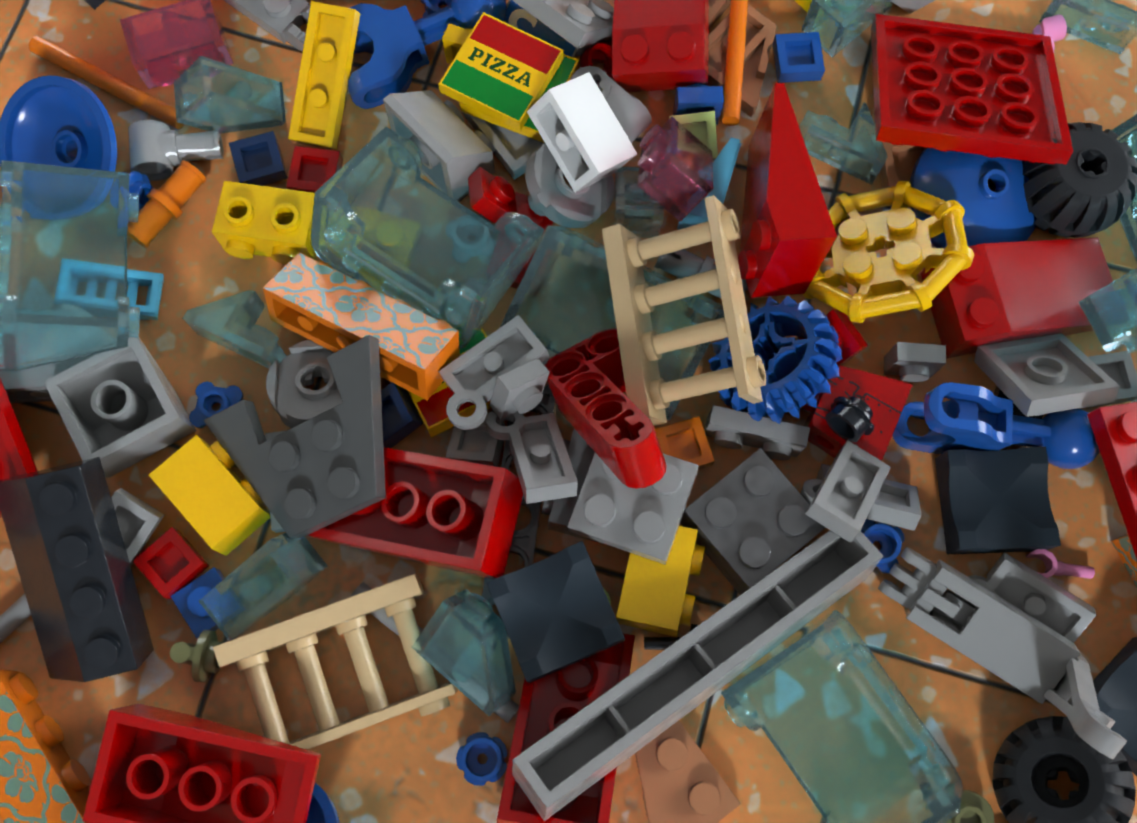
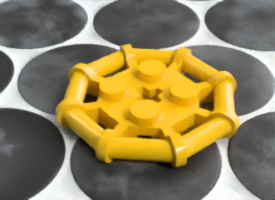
(891, 281)

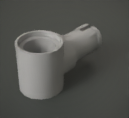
(158, 149)

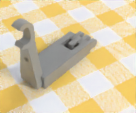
(1004, 643)

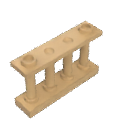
(635, 300)
(349, 619)

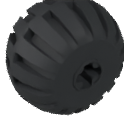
(1088, 190)
(1036, 755)

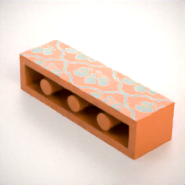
(341, 310)
(35, 771)

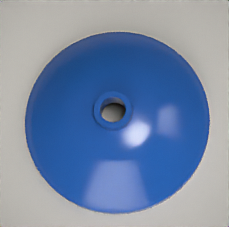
(57, 125)
(964, 178)

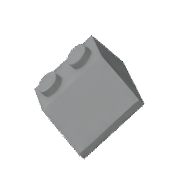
(444, 141)
(119, 407)

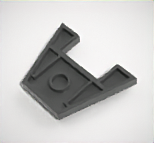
(323, 464)

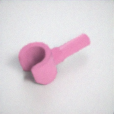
(1052, 26)
(1059, 568)

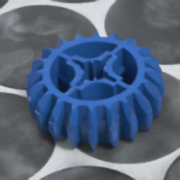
(792, 367)

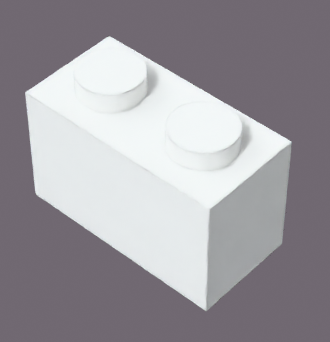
(581, 132)

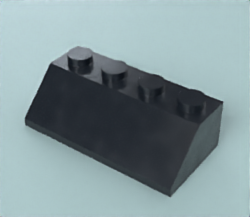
(75, 571)

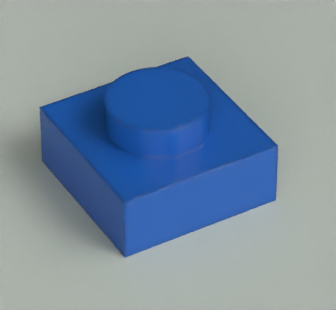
(798, 57)
(698, 99)
(188, 601)

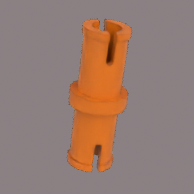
(165, 203)

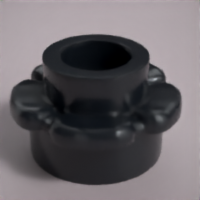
(850, 418)

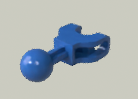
(400, 43)
(986, 422)

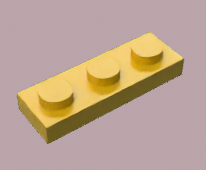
(324, 75)

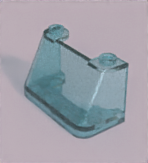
(416, 241)
(63, 263)
(570, 299)
(846, 730)

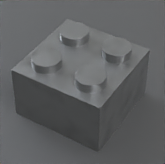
(751, 521)

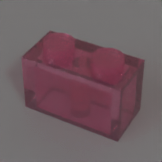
(173, 38)
(675, 168)

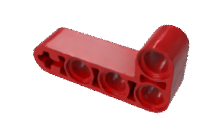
(590, 396)

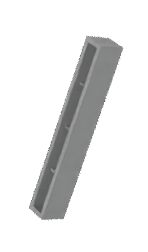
(690, 671)

